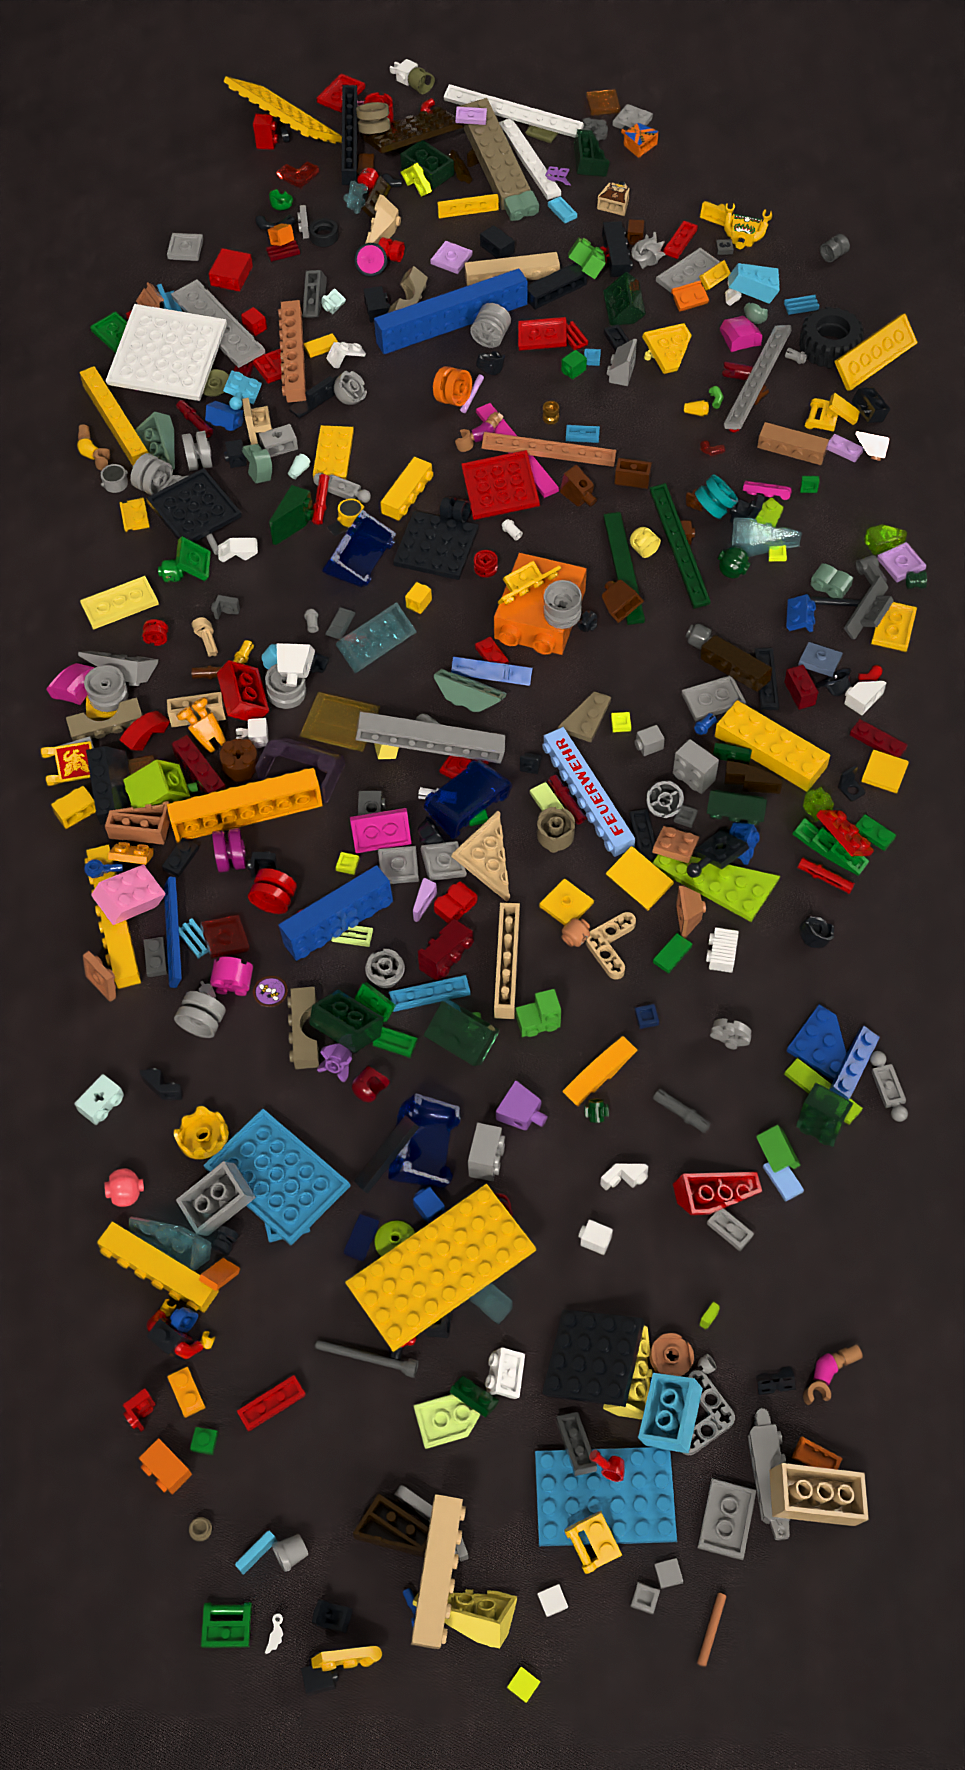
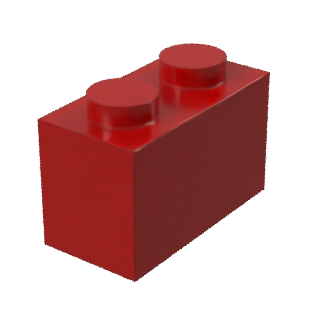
(264, 131)

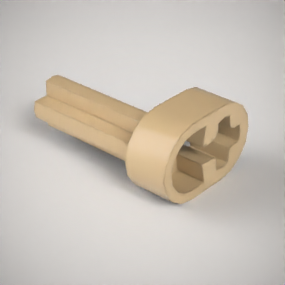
(205, 634)

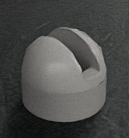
(707, 1363)

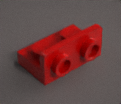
(138, 1406)

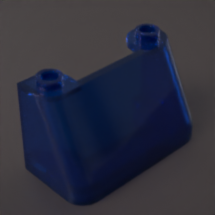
(359, 550)
(466, 796)
(425, 1154)

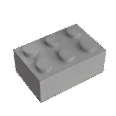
(215, 1198)

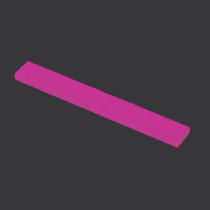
(543, 481)

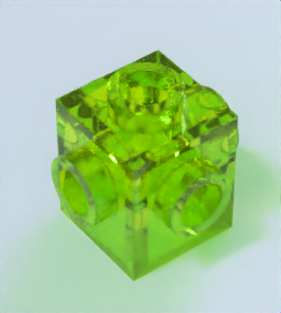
(817, 800)

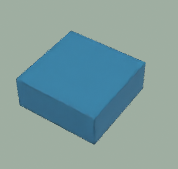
(593, 356)

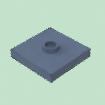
(820, 659)

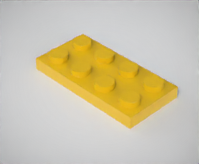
(333, 451)

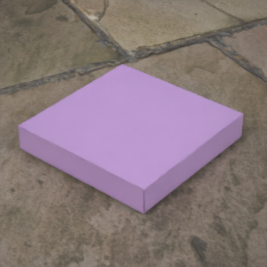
(451, 257)
(900, 560)

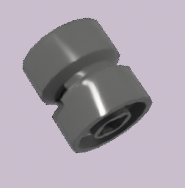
(834, 248)

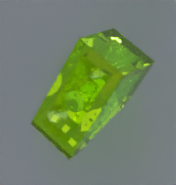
(883, 538)

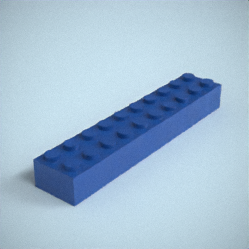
(448, 311)

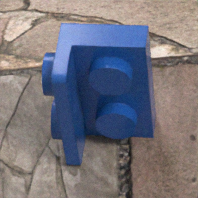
(749, 834)

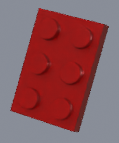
(332, 95)
(542, 333)
(845, 832)

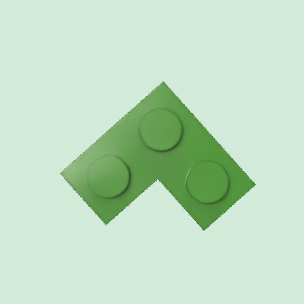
(587, 256)
(541, 1015)

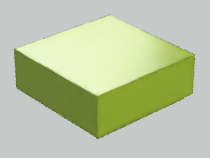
(710, 1315)

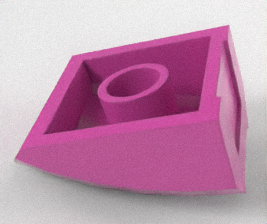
(740, 333)
(70, 684)

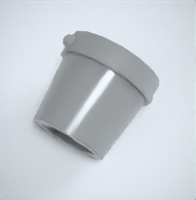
(290, 1551)

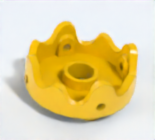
(194, 1125)

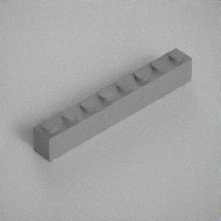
(430, 737)

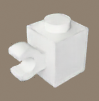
(402, 70)
(256, 732)

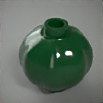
(733, 562)

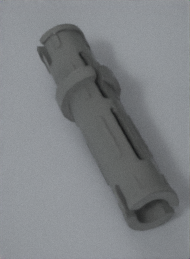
(689, 1115)

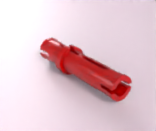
(319, 505)
(826, 875)

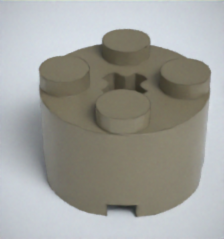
(555, 829)

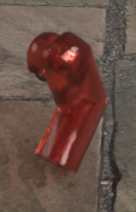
(705, 448)

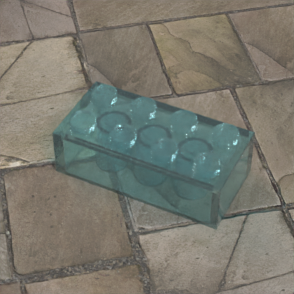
(375, 637)

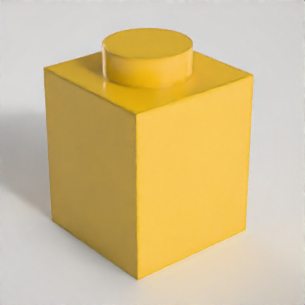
(418, 597)

